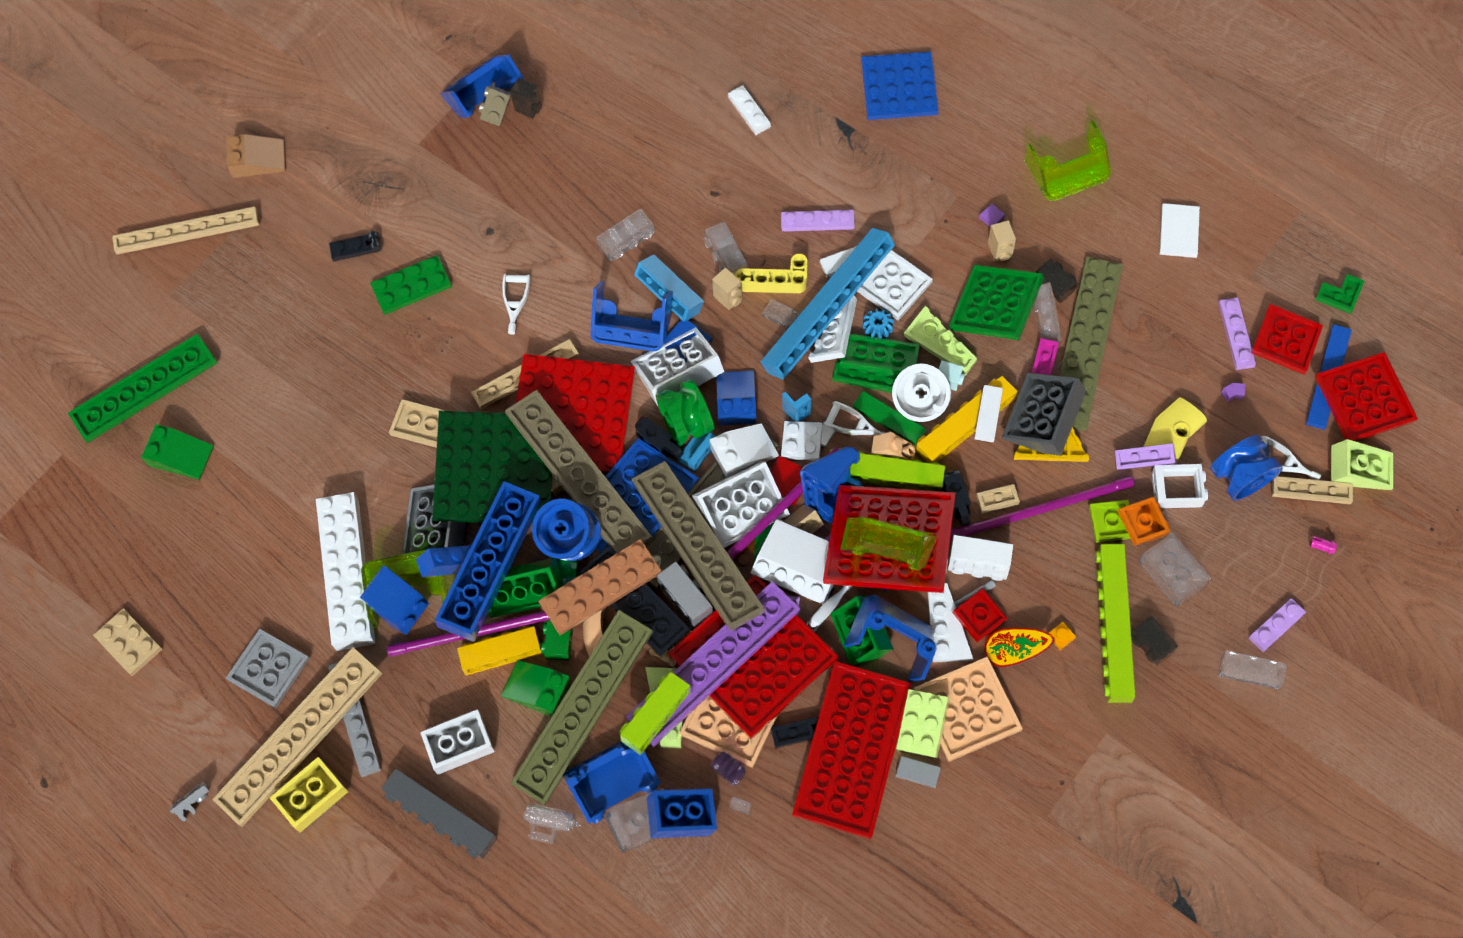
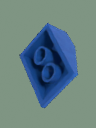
(736, 398)
(394, 600)

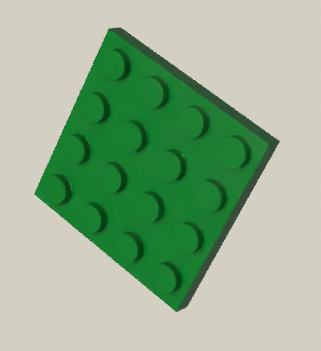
(996, 302)

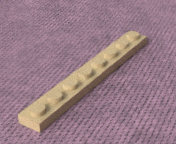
(185, 230)

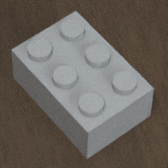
(684, 595)

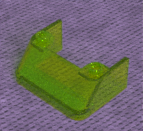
(1074, 175)
(888, 540)
(407, 569)

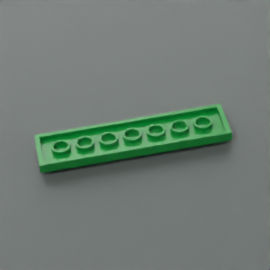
(142, 388)

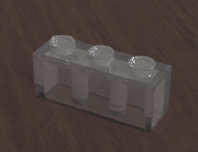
(625, 235)
(724, 248)
(1252, 669)

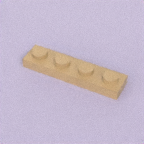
(1312, 490)

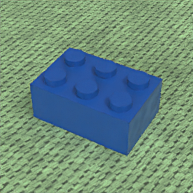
(681, 813)

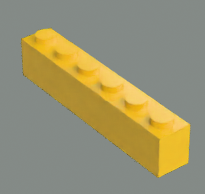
(960, 425)

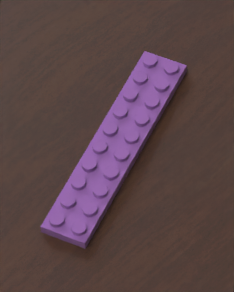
(726, 653)

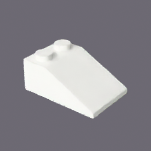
(742, 448)

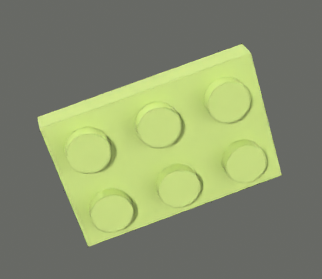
(922, 723)

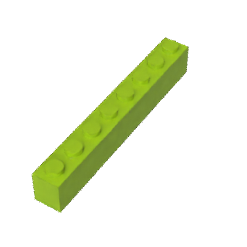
(1116, 623)

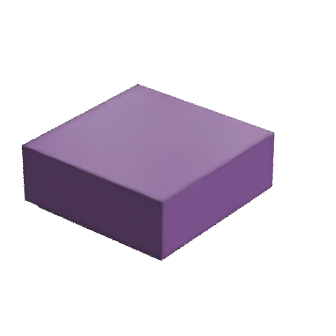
(992, 215)

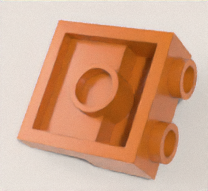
(1144, 521)

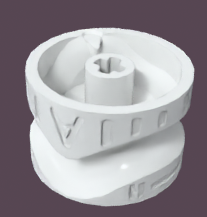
(911, 382)

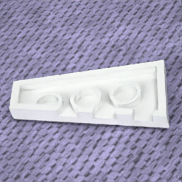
(836, 336)
(947, 630)

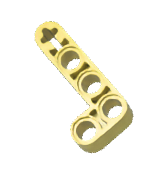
(772, 275)

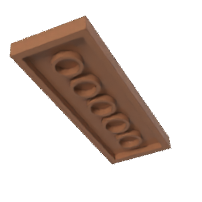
(599, 587)

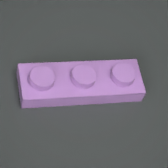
(1145, 456)
(1277, 625)

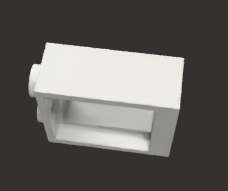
(1161, 471)

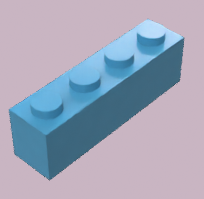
(661, 279)

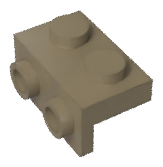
(495, 105)

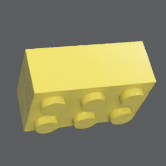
(308, 795)

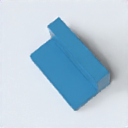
(796, 410)
(696, 452)

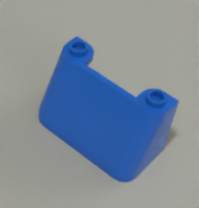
(823, 477)
(610, 779)

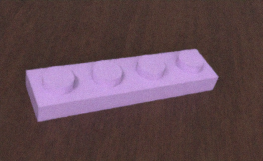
(817, 220)
(1236, 333)

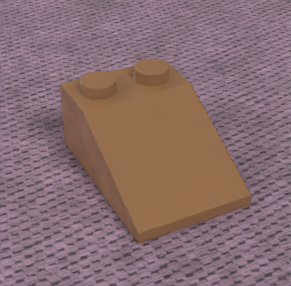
(254, 155)

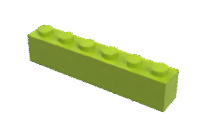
(898, 472)

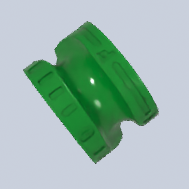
(685, 412)

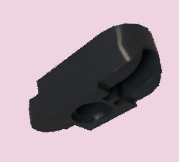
(657, 438)
(954, 483)

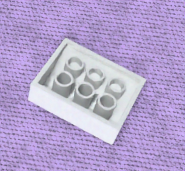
(666, 370)
(739, 502)
(794, 561)

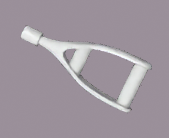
(518, 305)
(860, 426)
(1290, 460)
(826, 609)

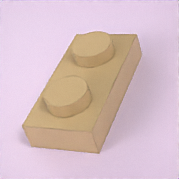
(998, 498)

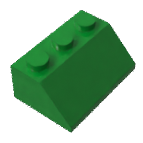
(874, 642)

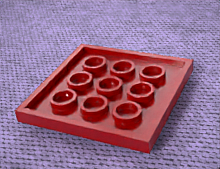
(1366, 397)

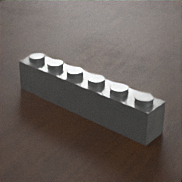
(439, 814)

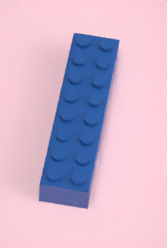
(488, 561)

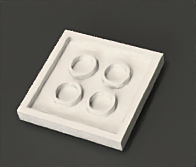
(895, 285)

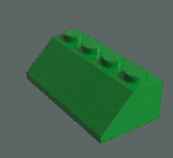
(526, 586)

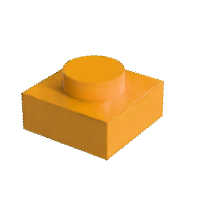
(1062, 636)

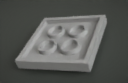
(267, 668)

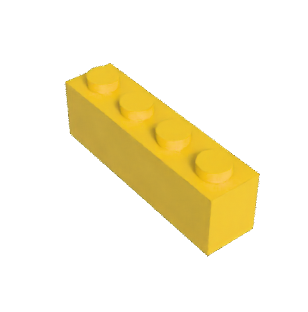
(499, 650)

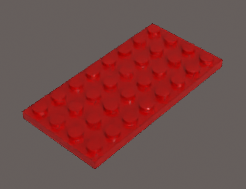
(852, 750)

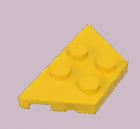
(1072, 452)

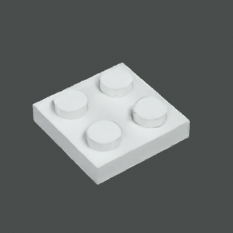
(801, 440)

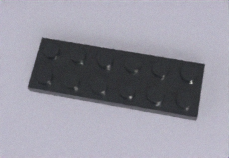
(648, 610)

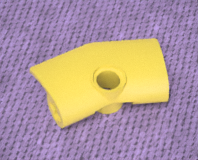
(1178, 417)

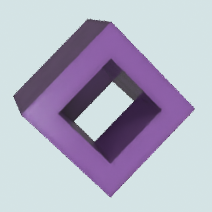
(1234, 391)

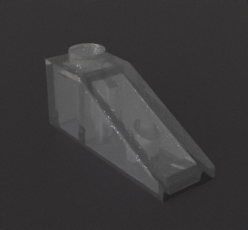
(1046, 314)

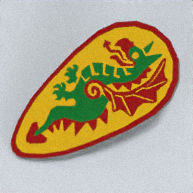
(1016, 645)

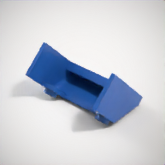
(470, 89)
(628, 331)
(877, 613)

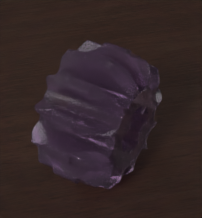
(728, 768)

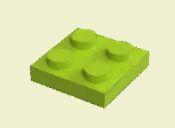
(1107, 522)

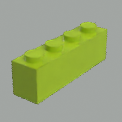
(654, 713)

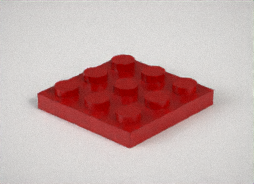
(1287, 339)

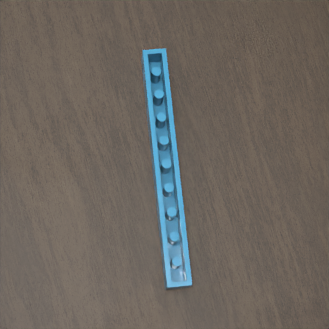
(827, 303)

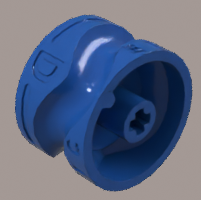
(1246, 467)
(566, 530)

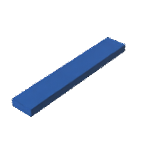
(1333, 358)

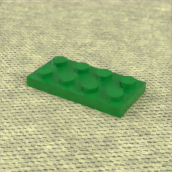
(410, 285)
(879, 354)

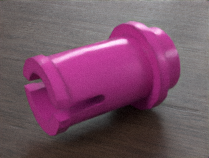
(1324, 545)

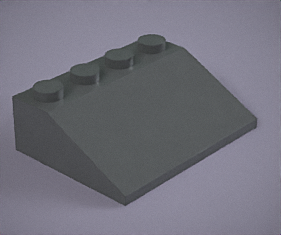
(1045, 412)
(422, 531)

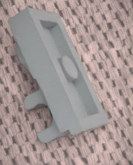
(196, 794)

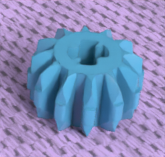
(878, 318)

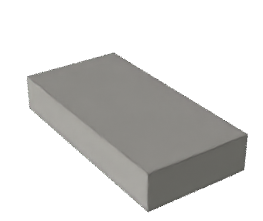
(918, 772)

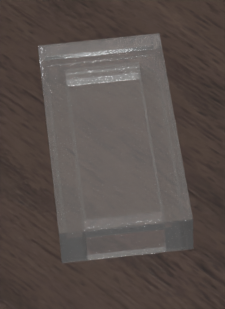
(780, 313)

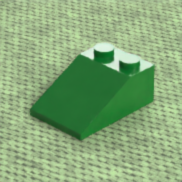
(176, 452)
(536, 687)

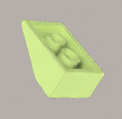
(1361, 465)

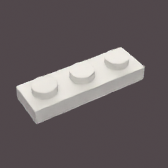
(749, 110)

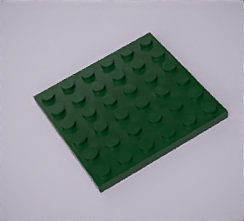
(475, 458)

